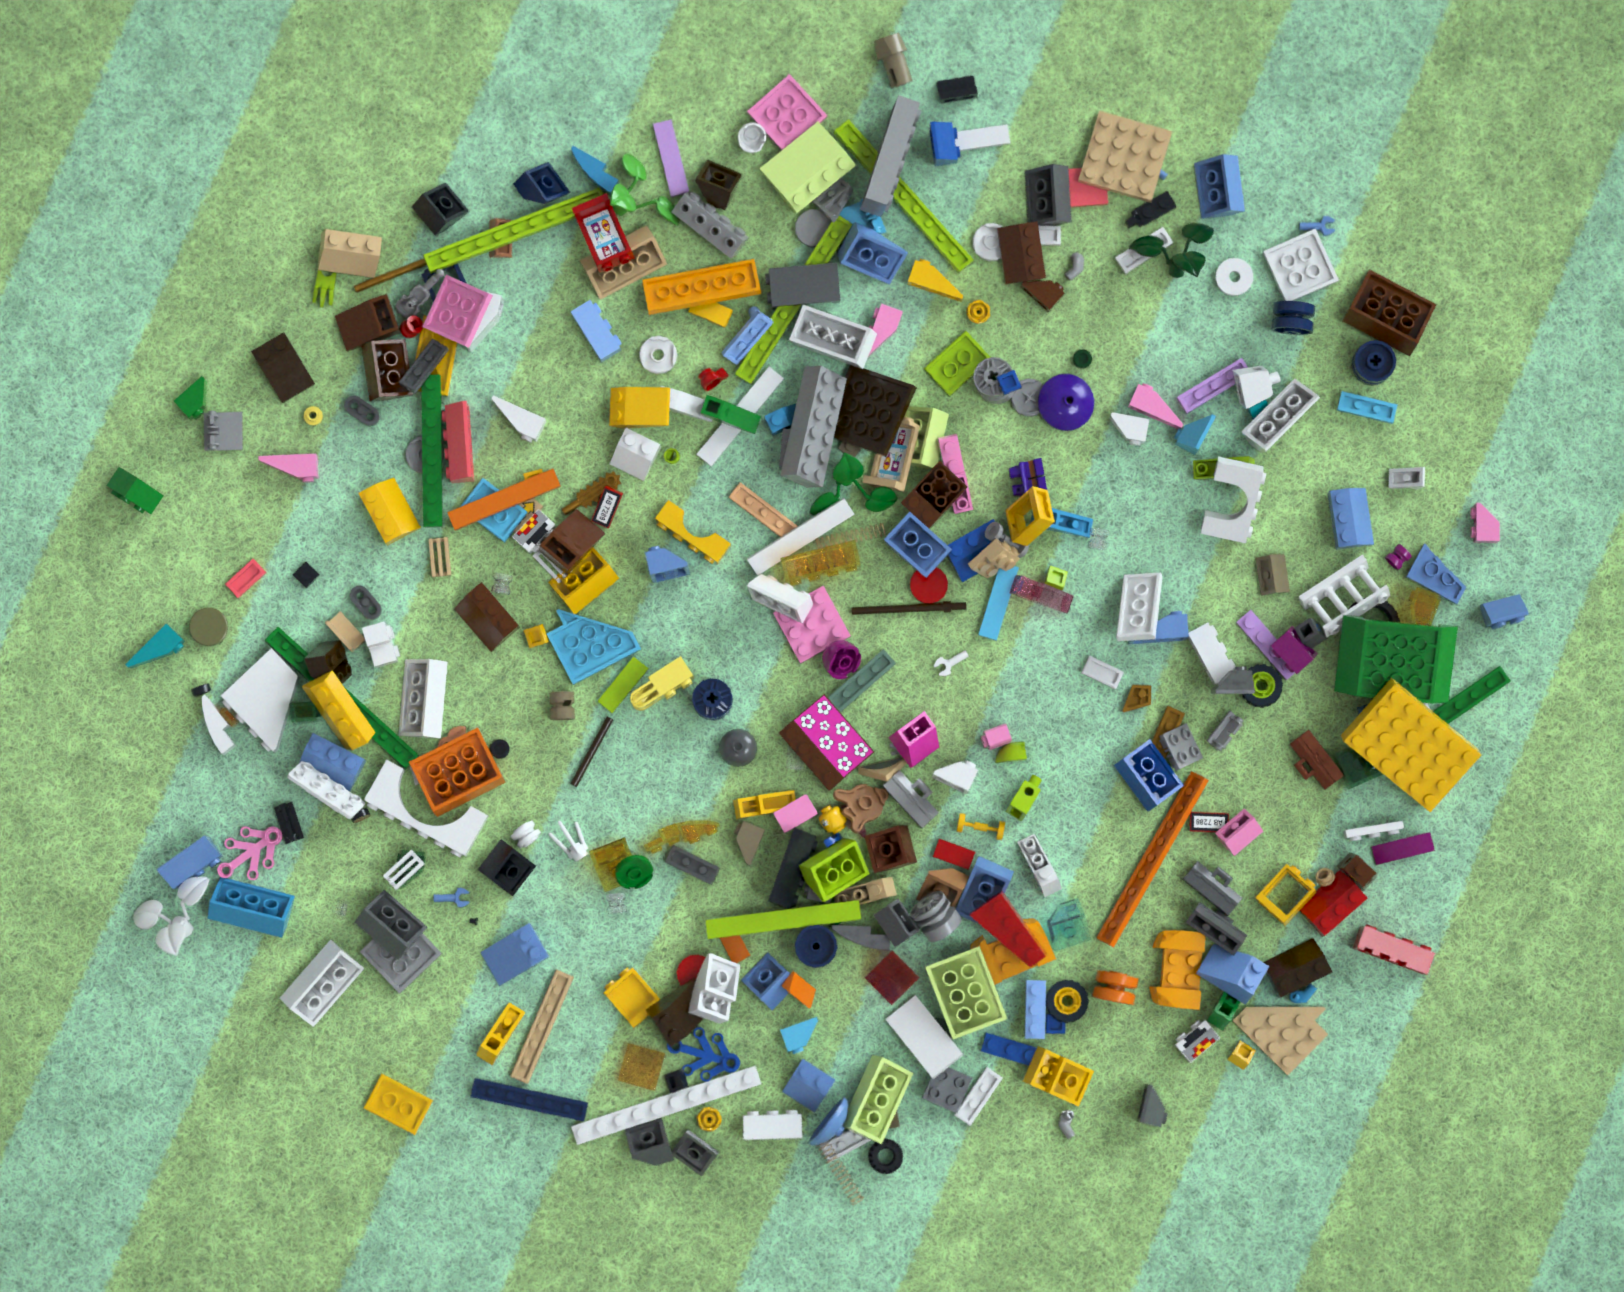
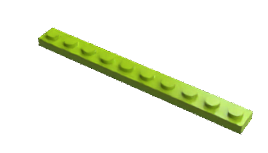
(907, 200)
(506, 233)
(784, 315)

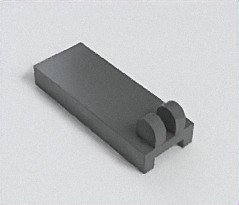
(692, 865)

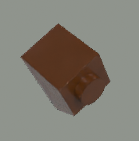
(1044, 292)

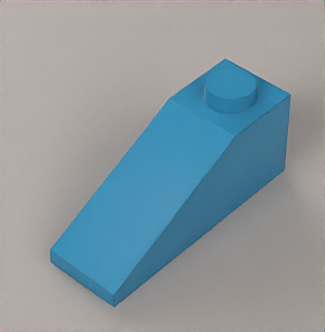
(1070, 523)

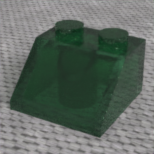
(1354, 768)

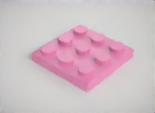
(786, 112)
(457, 311)
(817, 631)

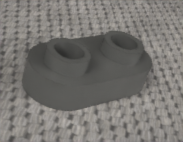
(362, 410)
(366, 602)

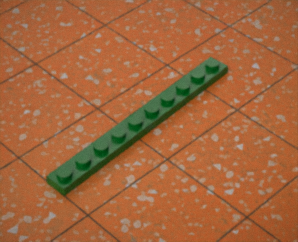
(383, 736)

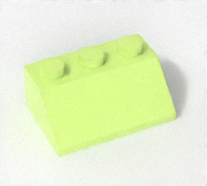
(932, 427)

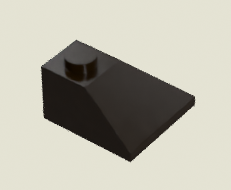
(717, 184)

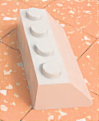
(1279, 416)
(422, 698)
(321, 983)

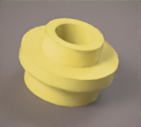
(319, 415)

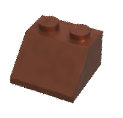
(890, 848)

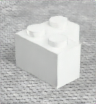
(380, 643)

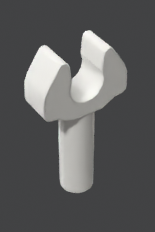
(951, 662)

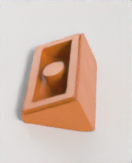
(735, 948)
(799, 989)

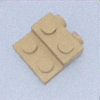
(993, 557)

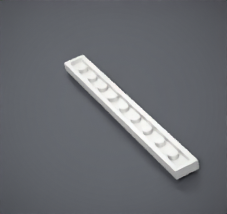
(666, 1105)

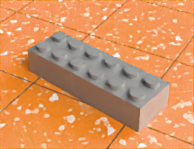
(891, 156)
(813, 426)

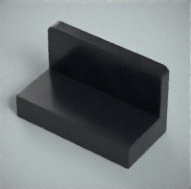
(957, 89)

